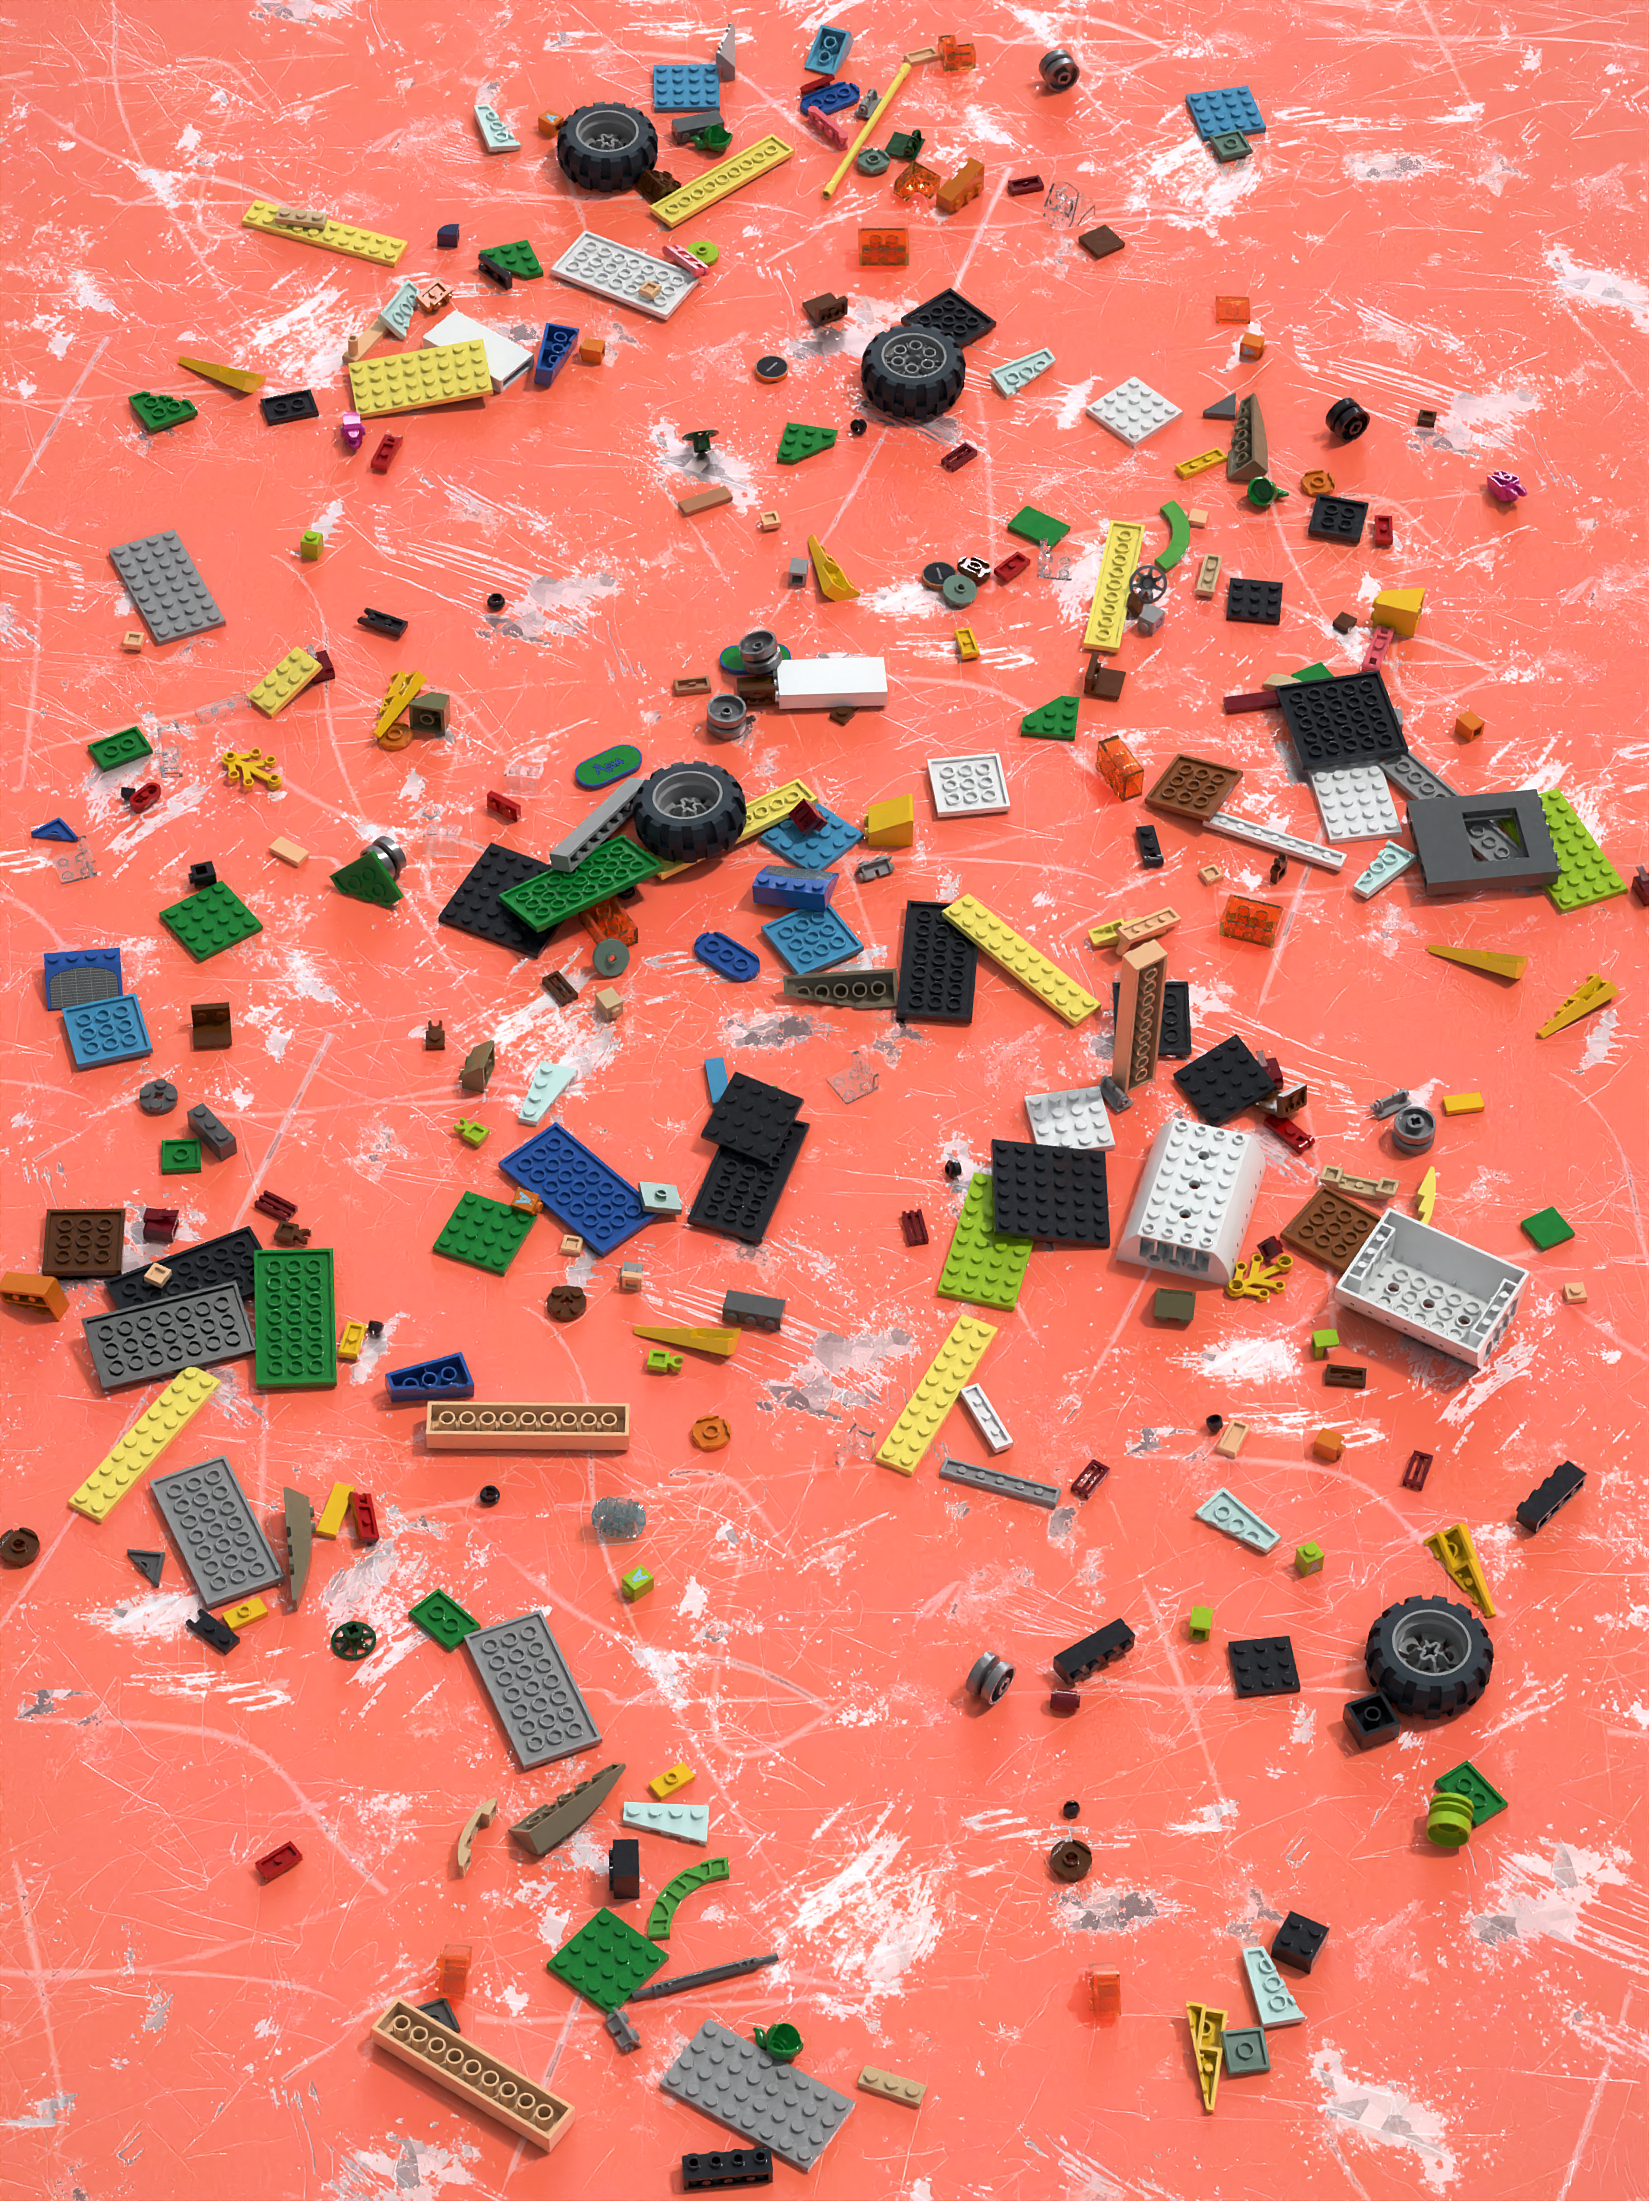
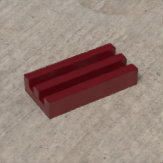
(1025, 185)
(962, 458)
(278, 1204)
(912, 1215)
(1414, 1483)
(1082, 1490)

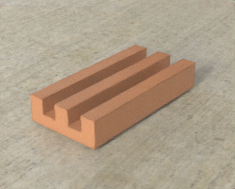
(692, 686)

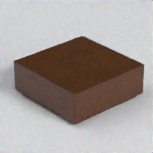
(1427, 418)
(1134, 604)
(1344, 622)

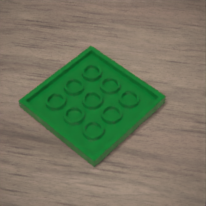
(211, 921)
(484, 1233)
(607, 1961)

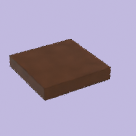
(1101, 241)

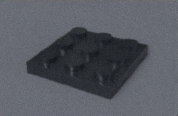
(1338, 518)
(1254, 601)
(1264, 1666)

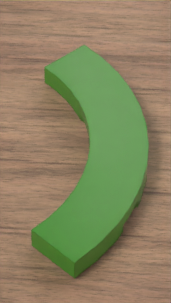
(1180, 536)
(679, 1889)

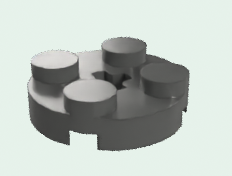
(158, 1088)

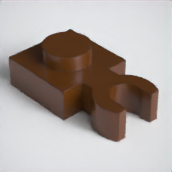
(843, 714)
(1279, 868)
(435, 1037)
(290, 1232)

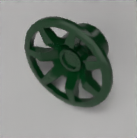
(701, 442)
(353, 1637)

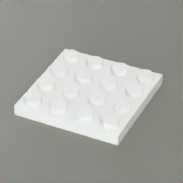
(1134, 411)
(968, 785)
(1070, 1119)

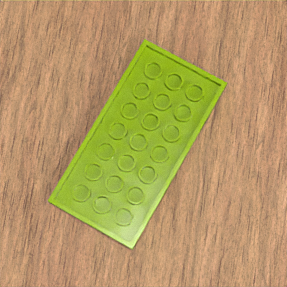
(1585, 870)
(982, 1265)

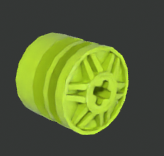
(1449, 1819)

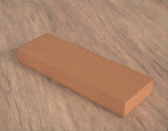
(705, 501)

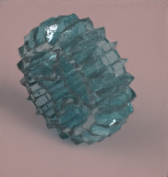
(618, 1517)

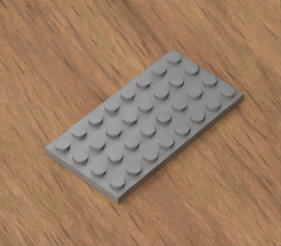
(166, 587)
(216, 1531)
(532, 1689)
(757, 2095)

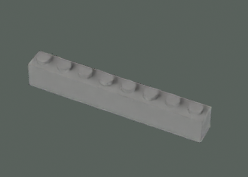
(595, 827)

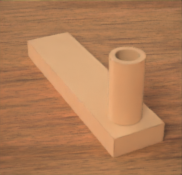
(360, 347)
(1145, 927)

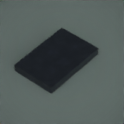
(289, 407)

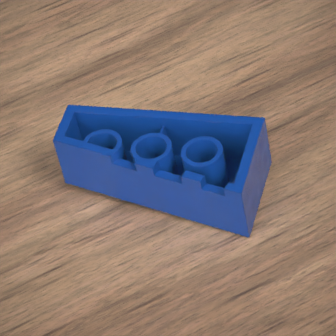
(555, 349)
(431, 1380)

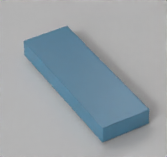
(716, 1078)

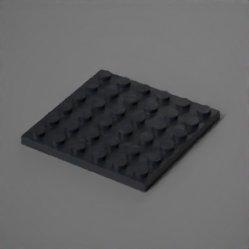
(1341, 720)
(477, 905)
(1049, 1193)

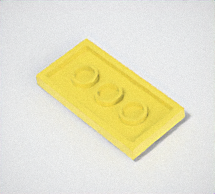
(284, 681)

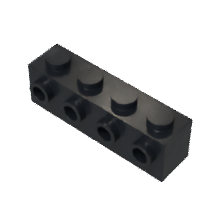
(1550, 1496)
(1094, 1651)
(727, 2168)

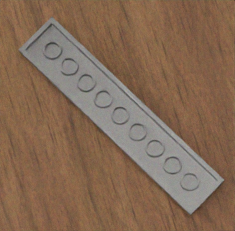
(1422, 783)

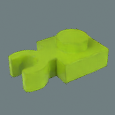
(472, 1133)
(661, 1360)

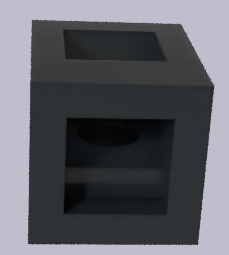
(202, 874)

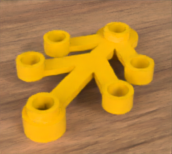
(232, 759)
(1237, 1287)

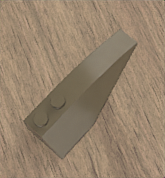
(1249, 449)
(849, 988)
(299, 1540)
(553, 1822)

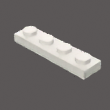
(986, 1418)

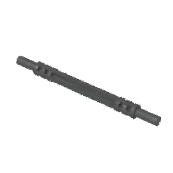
(705, 1976)

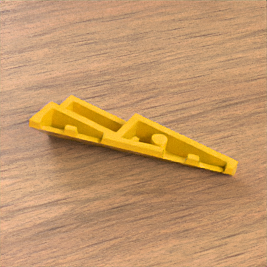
(237, 378)
(830, 574)
(399, 695)
(1500, 963)
(1582, 1001)
(708, 1339)
(1458, 1554)
(1205, 2029)

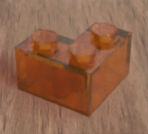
(955, 56)
(916, 179)
(454, 1968)
(1105, 1987)

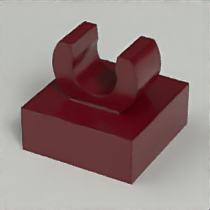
(1270, 1248)

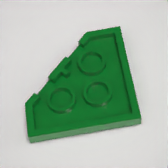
(516, 259)
(161, 410)
(804, 441)
(1053, 720)
(367, 880)

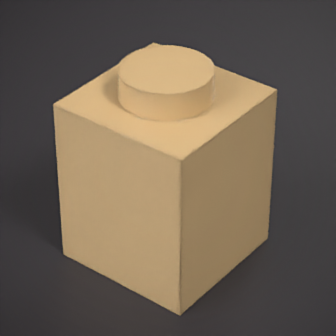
(609, 1003)

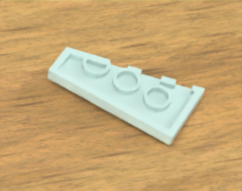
(493, 131)
(400, 309)
(1020, 372)
(1385, 868)
(544, 1091)
(1236, 1519)
(680, 1820)
(1269, 1991)

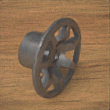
(1147, 583)

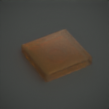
(1232, 310)

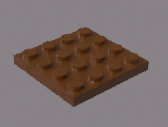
(84, 1242)

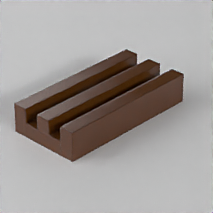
(558, 994)
(1345, 1378)

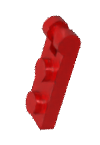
(386, 452)
(1289, 1133)
(364, 1517)

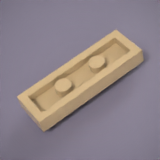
(301, 218)
(1209, 575)
(892, 2086)

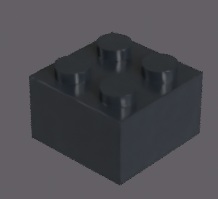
(1371, 1720)
(624, 1869)
(1300, 1942)

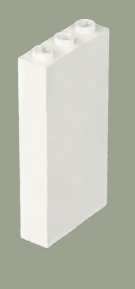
(505, 359)
(831, 682)

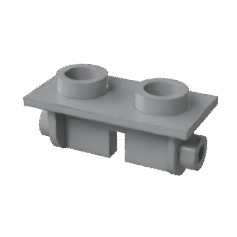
(868, 104)
(881, 864)
(1114, 1094)
(1391, 1103)
(620, 2022)

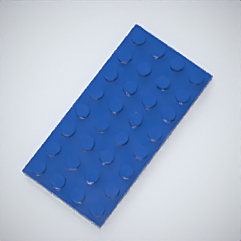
(578, 1188)

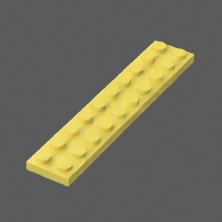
(721, 180)
(335, 236)
(1112, 587)
(760, 815)
(1021, 960)
(936, 1395)
(144, 1443)

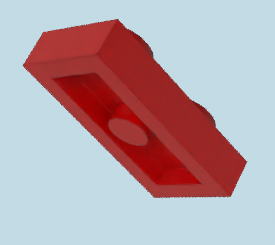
(812, 86)
(1383, 530)
(1012, 566)
(503, 806)
(278, 1861)

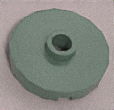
(873, 161)
(953, 594)
(603, 952)

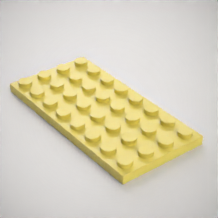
(420, 378)

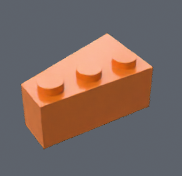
(962, 187)
(34, 1292)

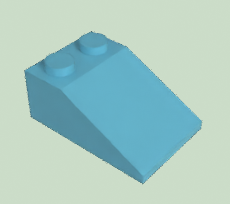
(829, 50)

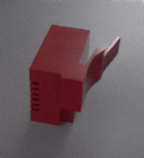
(323, 658)
(808, 817)
(1641, 885)
(1272, 1068)
(160, 1224)

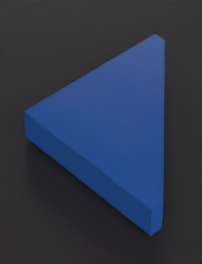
(55, 830)

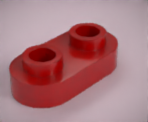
(145, 796)

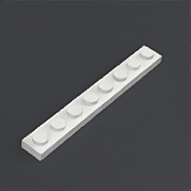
(1277, 840)

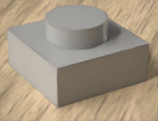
(631, 1267)

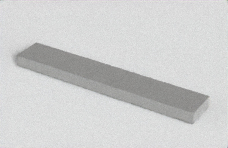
(1000, 1482)

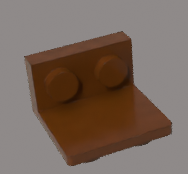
(655, 184)
(826, 307)
(1103, 681)
(756, 690)
(211, 1025)
(1284, 1103)

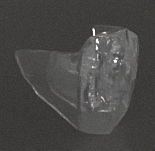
(1068, 206)

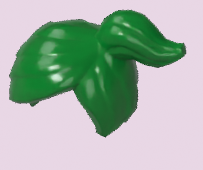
(714, 138)
(1264, 492)
(781, 2041)

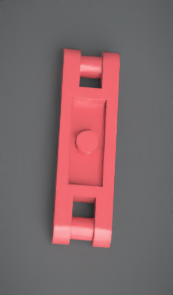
(828, 127)
(687, 260)
(1378, 648)

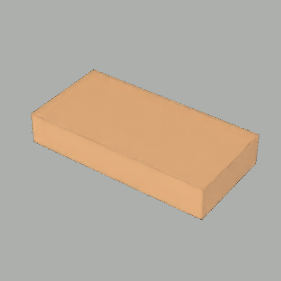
(921, 56)
(289, 851)
(1233, 1438)

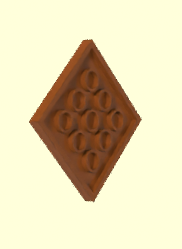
(1194, 787)
(1331, 1228)

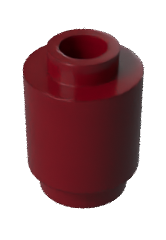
(1064, 1700)

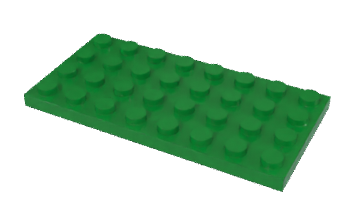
(563, 894)
(295, 1318)

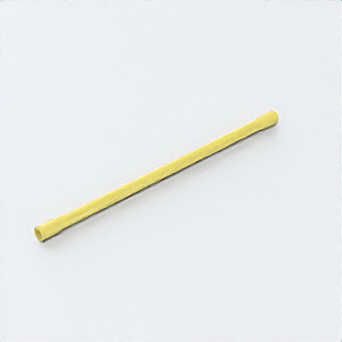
(831, 186)

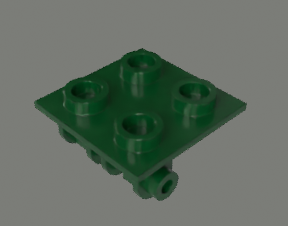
(905, 145)

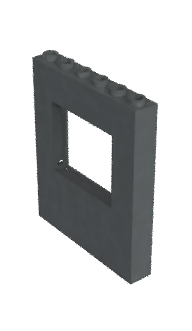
(1445, 849)

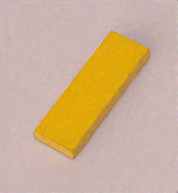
(1201, 463)
(335, 1511)

